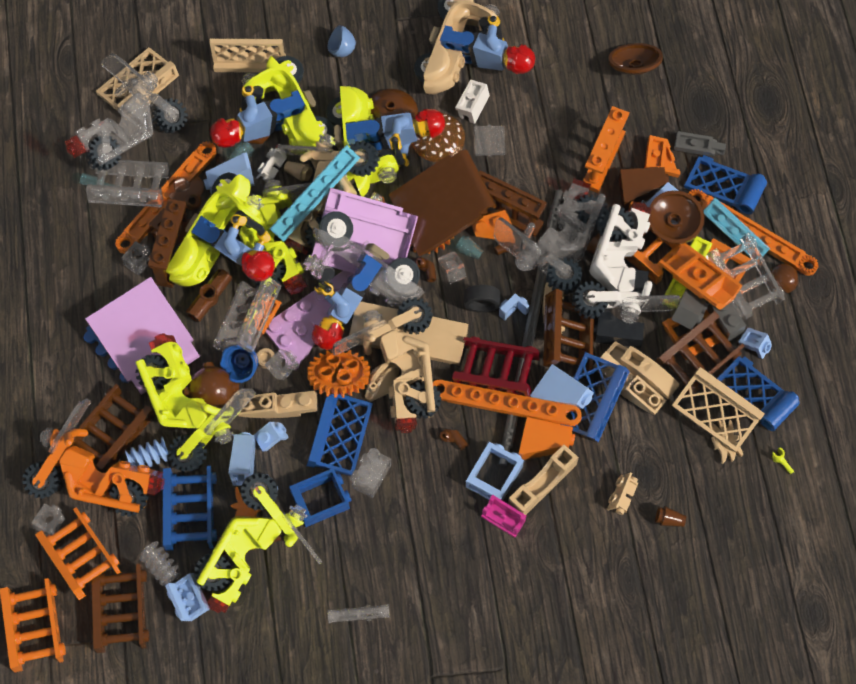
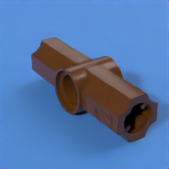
(202, 304)

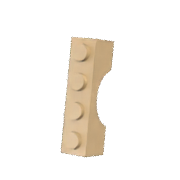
(552, 473)

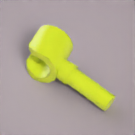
(780, 459)

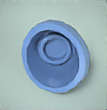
(341, 42)

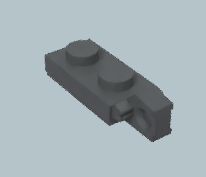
(698, 144)

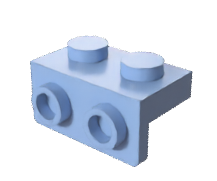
(187, 598)

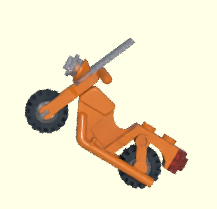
(83, 478)

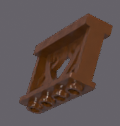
(168, 237)

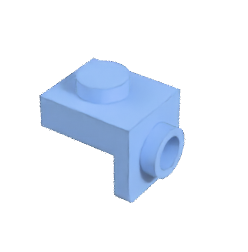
(507, 307)
(270, 435)

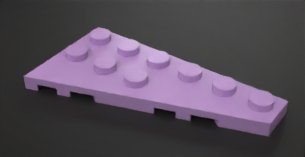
(294, 326)

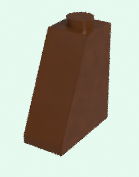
(640, 184)

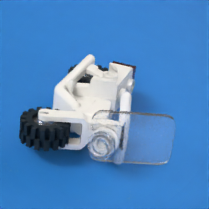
(614, 275)

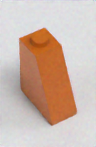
(544, 438)

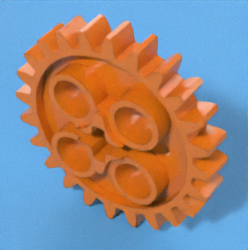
(329, 377)

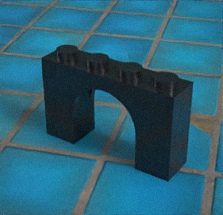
(613, 329)

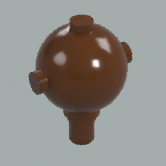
(211, 385)

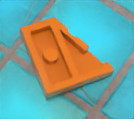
(659, 155)
(485, 226)

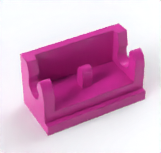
(503, 516)

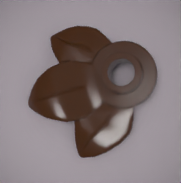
(186, 190)

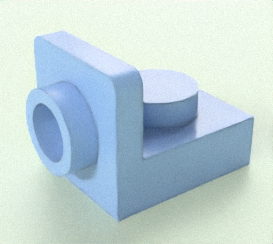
(756, 341)

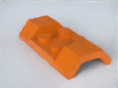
(702, 276)

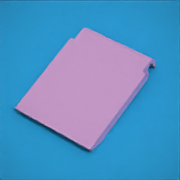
(372, 221)
(133, 322)

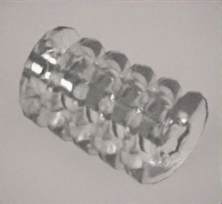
(158, 564)

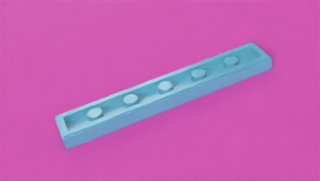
(314, 193)

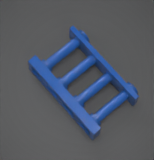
(171, 517)

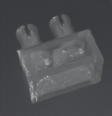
(371, 472)

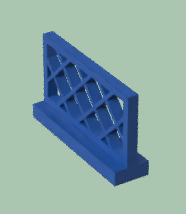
(608, 399)
(323, 429)

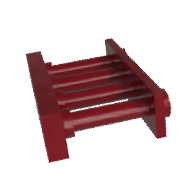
(500, 384)

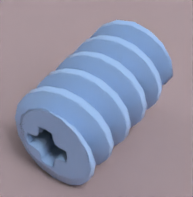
(148, 454)

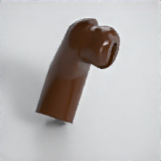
(428, 267)
(454, 437)

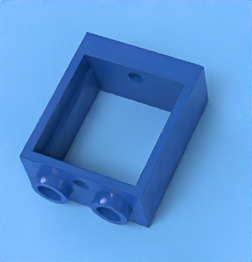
(316, 481)

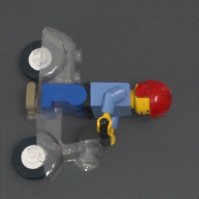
(392, 281)

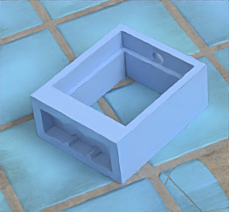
(485, 489)

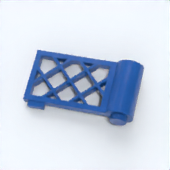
(746, 197)
(777, 408)

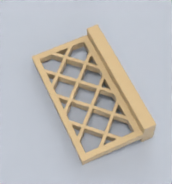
(239, 59)
(164, 75)
(728, 395)

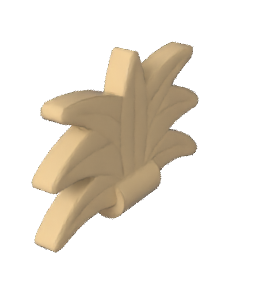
(723, 449)

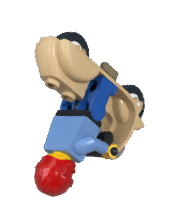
(455, 48)

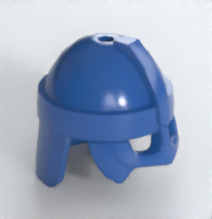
(239, 369)

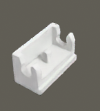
(473, 100)

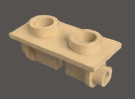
(618, 500)

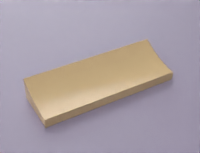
(442, 336)

